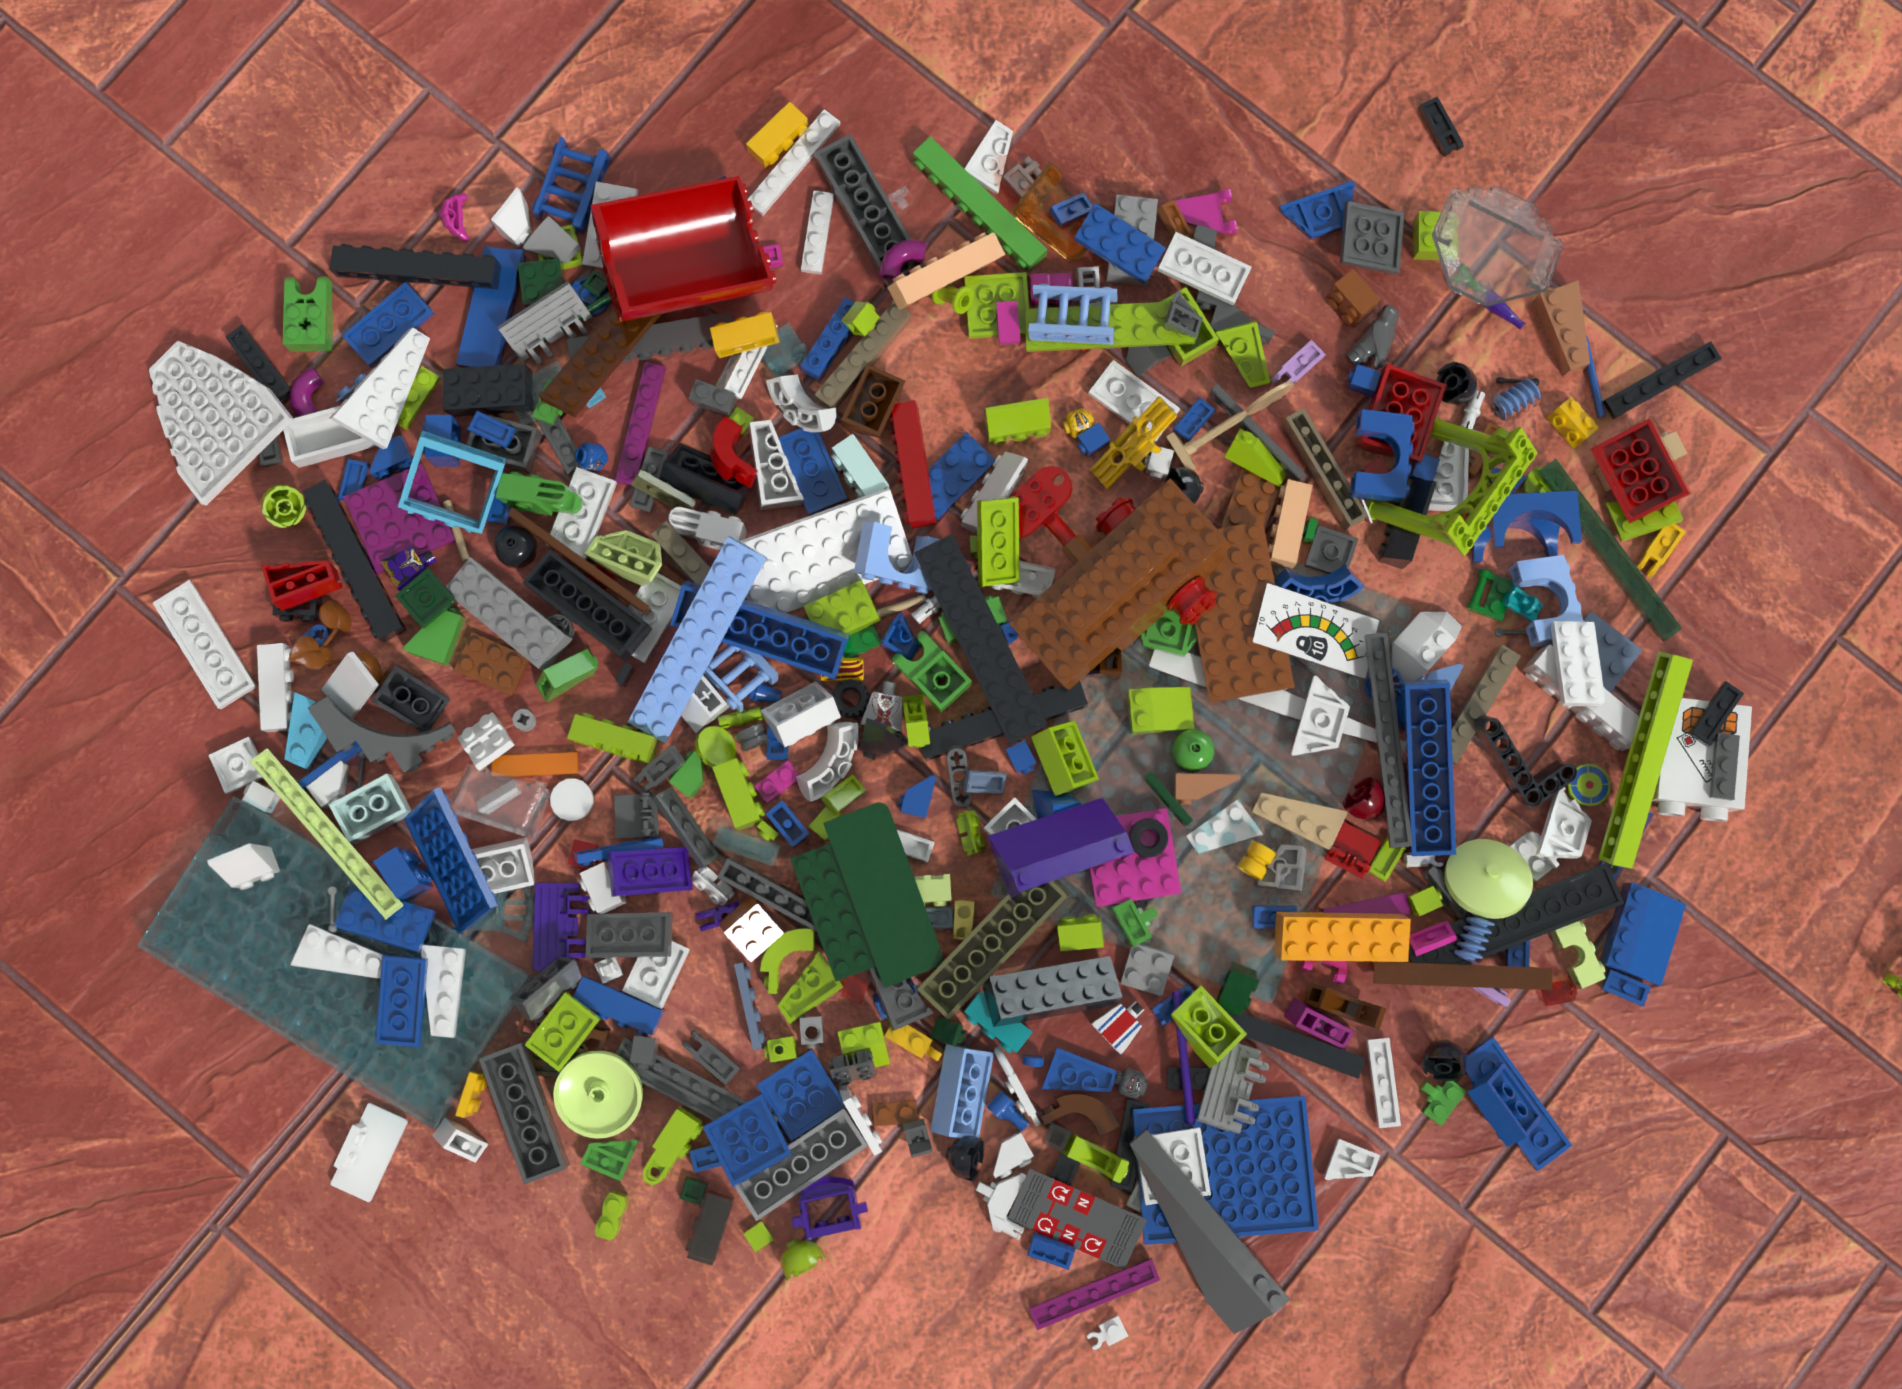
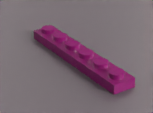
(640, 423)
(1094, 1294)

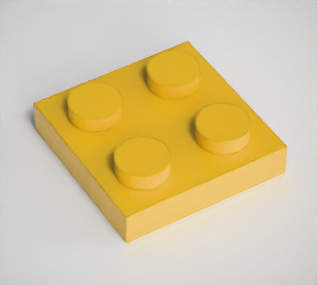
(470, 1099)

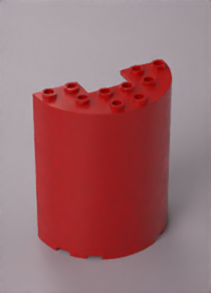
(680, 248)

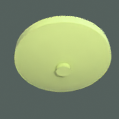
(1488, 878)
(598, 1094)

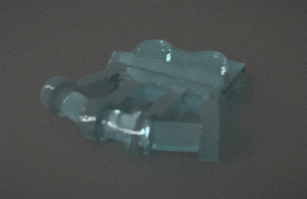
(496, 918)

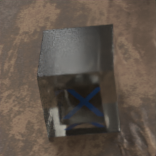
(1056, 1136)

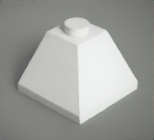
(514, 219)

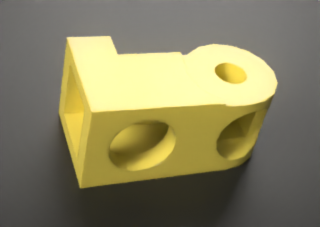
(963, 918)

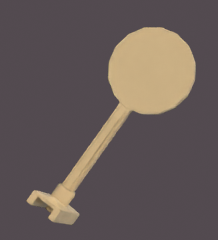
(1184, 451)

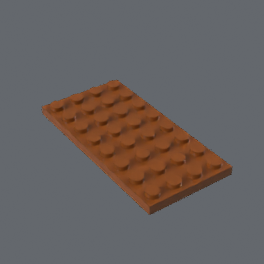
(1229, 658)

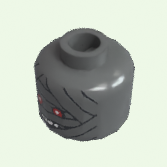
(1131, 1083)

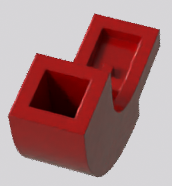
(724, 458)

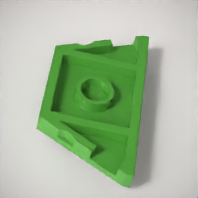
(1169, 635)

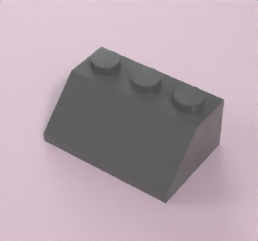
(546, 988)

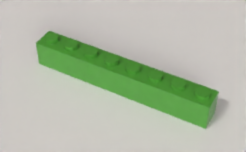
(979, 204)

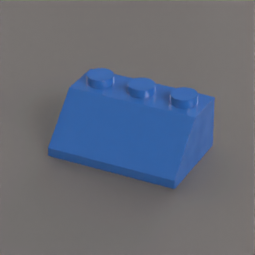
(1505, 1105)

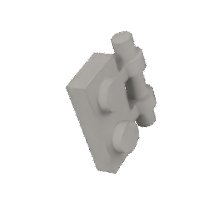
(1019, 178)

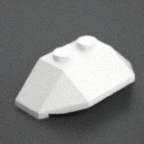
(1423, 643)

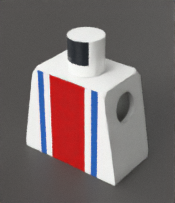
(1119, 1025)

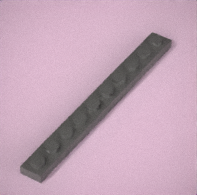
(1388, 740)

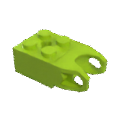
(672, 1143)

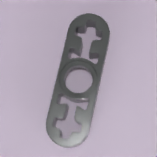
(951, 762)

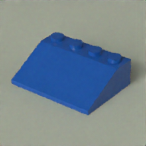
(1642, 933)

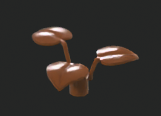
(309, 654)

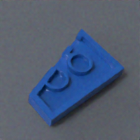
(1077, 1073)

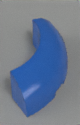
(1327, 588)

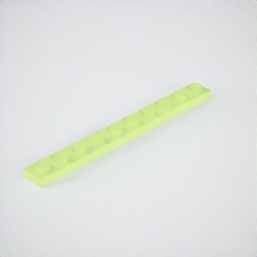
(326, 834)

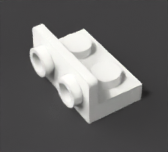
(1527, 848)

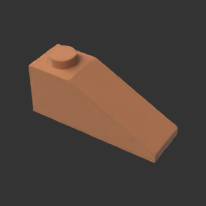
(1196, 786)

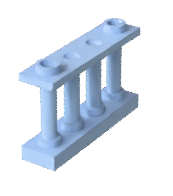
(1069, 333)
(765, 673)

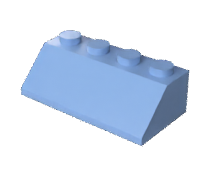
(961, 1092)

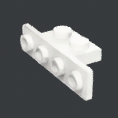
(1033, 580)

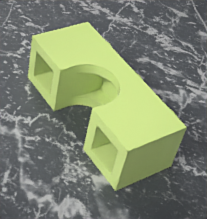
(1587, 968)

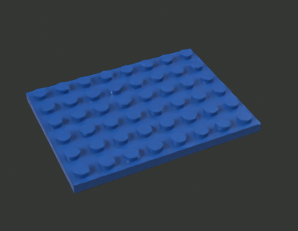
(1256, 1177)

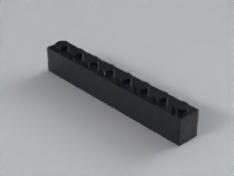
(415, 267)
(354, 561)
(985, 727)

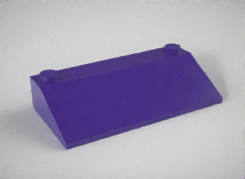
(1059, 845)

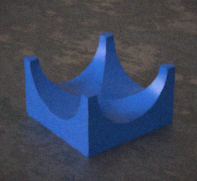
(1537, 514)

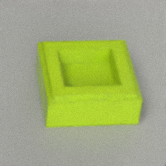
(758, 1236)

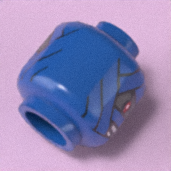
(591, 456)

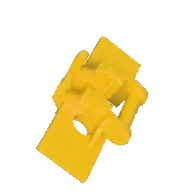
(1137, 445)

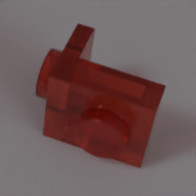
(1561, 992)

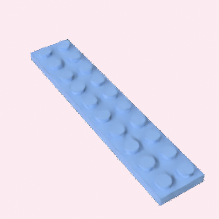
(697, 639)

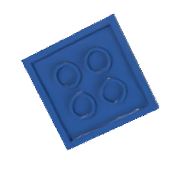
(801, 1094)
(747, 1140)

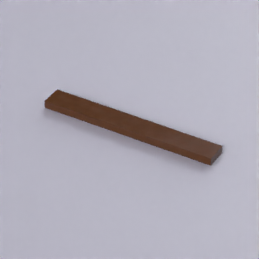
(579, 561)
(1462, 975)

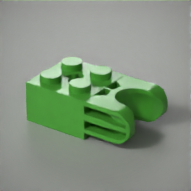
(308, 317)
(537, 494)
(933, 666)

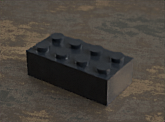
(487, 390)

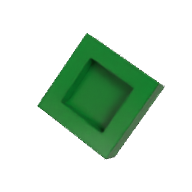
(1309, 530)

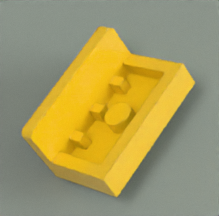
(1572, 422)

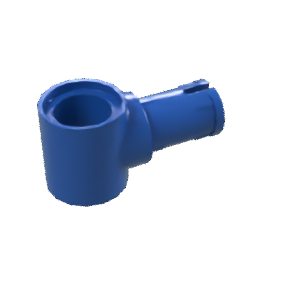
(1004, 1108)

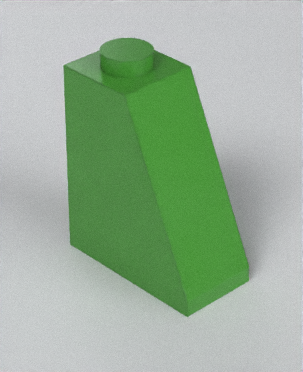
(438, 638)
(566, 674)

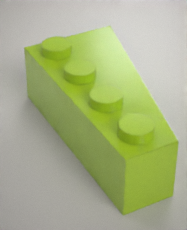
(613, 739)

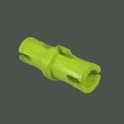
(741, 719)

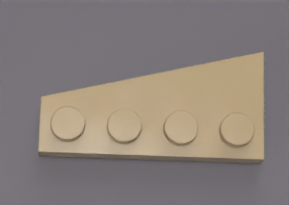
(1304, 819)

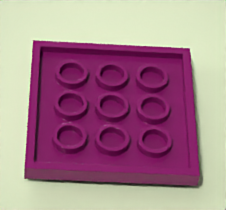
(391, 529)

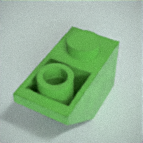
(690, 775)

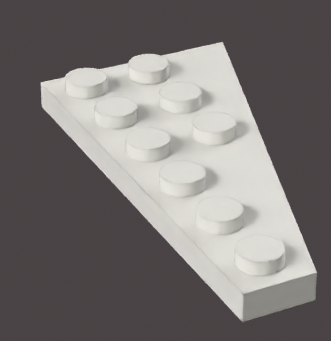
(381, 395)

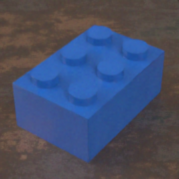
(404, 874)

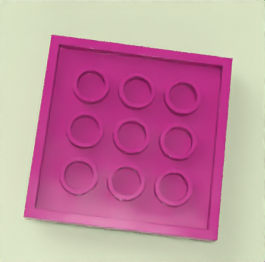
(1137, 875)

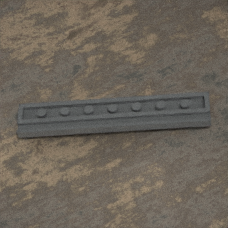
(684, 1085)

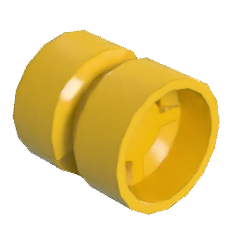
(1256, 860)

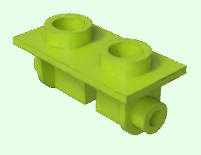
(970, 823)

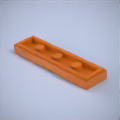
(537, 764)

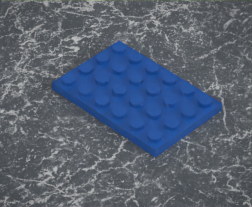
(450, 860)

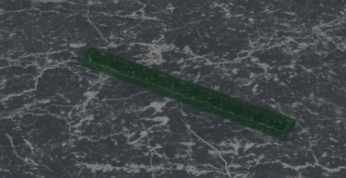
(1614, 555)

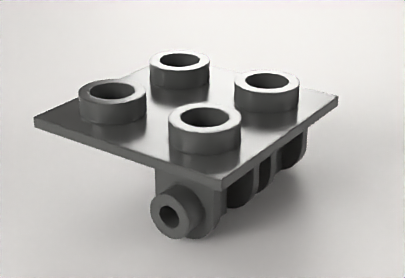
(636, 816)
(845, 1075)

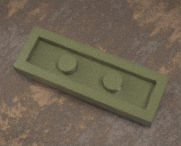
(662, 491)

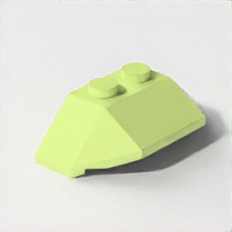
(627, 556)

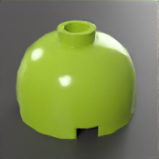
(283, 505)
(800, 1257)

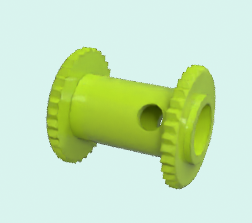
(959, 298)

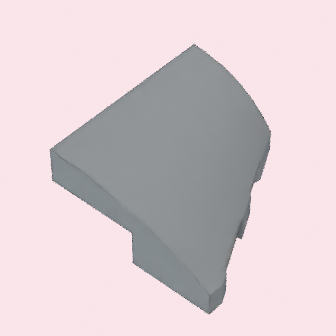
(552, 242)
(1286, 869)

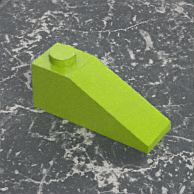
(1254, 456)
(916, 720)

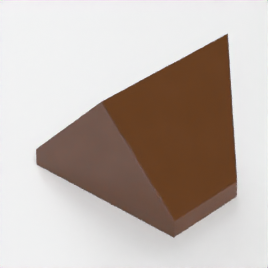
(1109, 667)

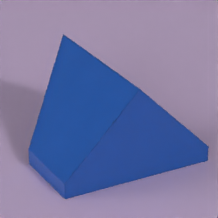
(900, 638)
(1048, 804)

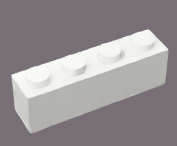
(275, 687)

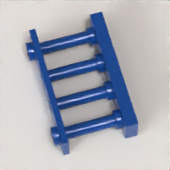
(581, 217)

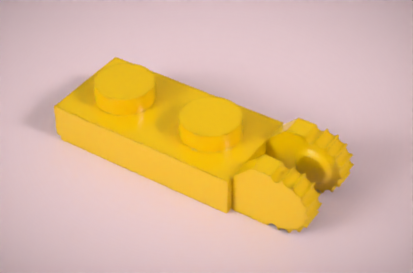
(1661, 548)

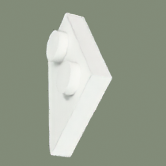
(1350, 1161)

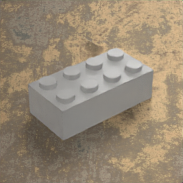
(1140, 214)

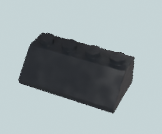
(696, 476)
(1400, 543)

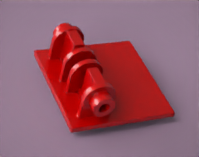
(1353, 850)

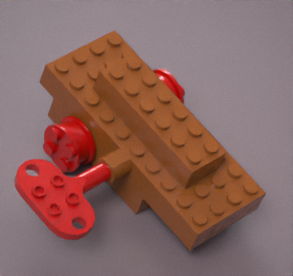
(1124, 584)

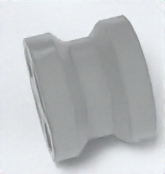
(527, 722)

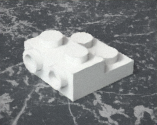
(485, 740)

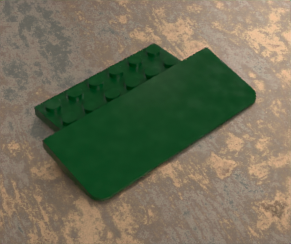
(867, 899)

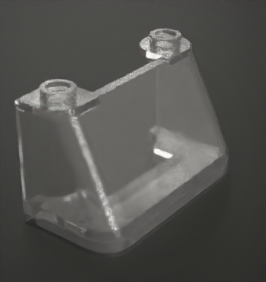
(500, 801)

